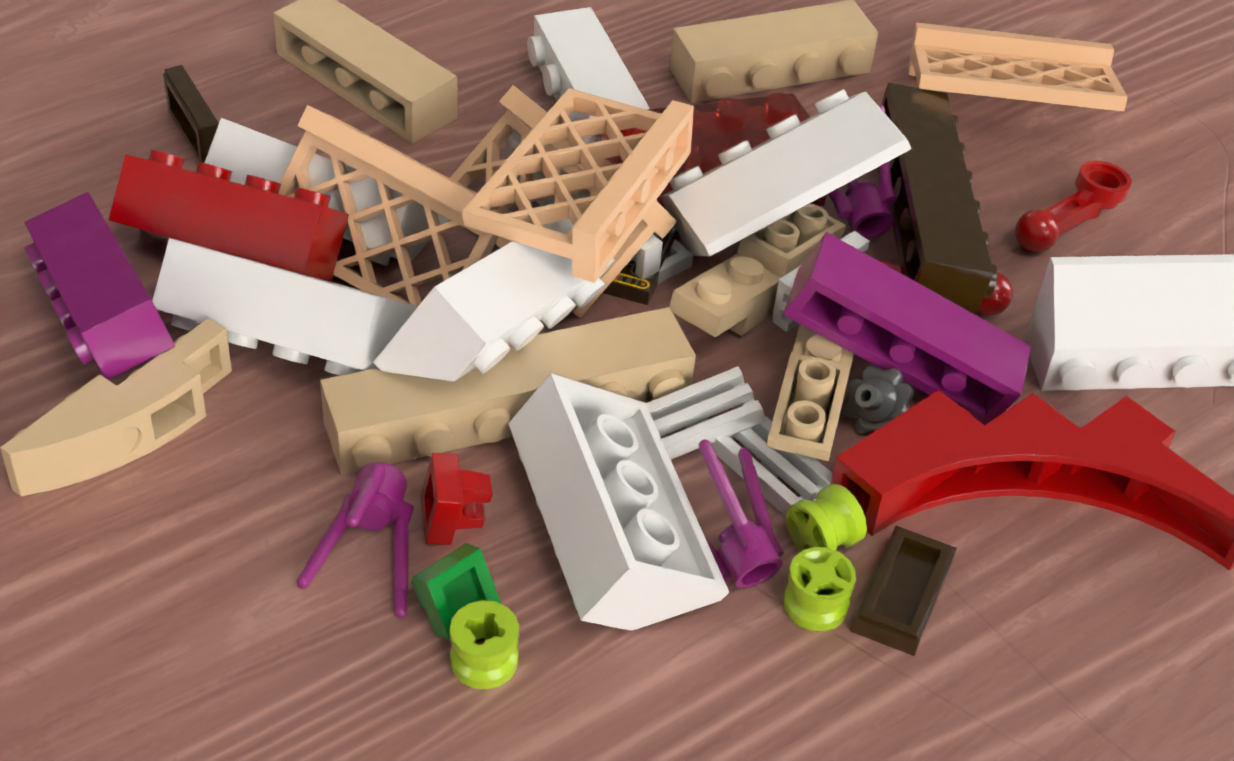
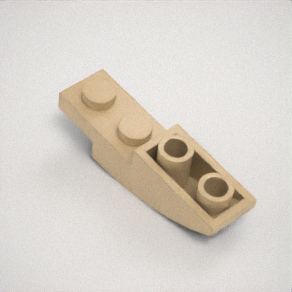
(745, 286)
(811, 396)
(115, 424)

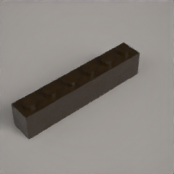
(935, 206)

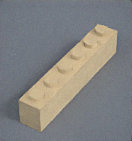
(409, 417)

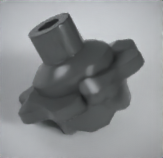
(877, 398)

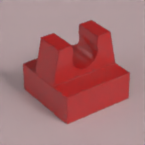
(452, 498)

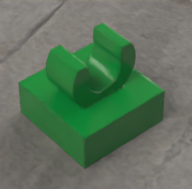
(452, 584)

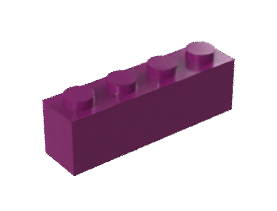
(95, 288)
(907, 329)

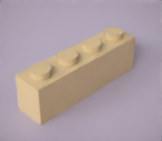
(772, 50)
(367, 67)

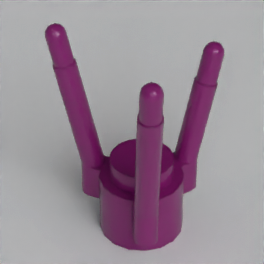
(867, 205)
(372, 505)
(746, 551)

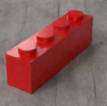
(230, 216)

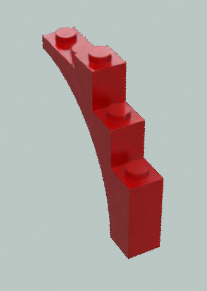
(1032, 450)

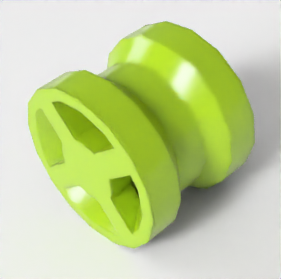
(827, 521)
(817, 571)
(488, 663)

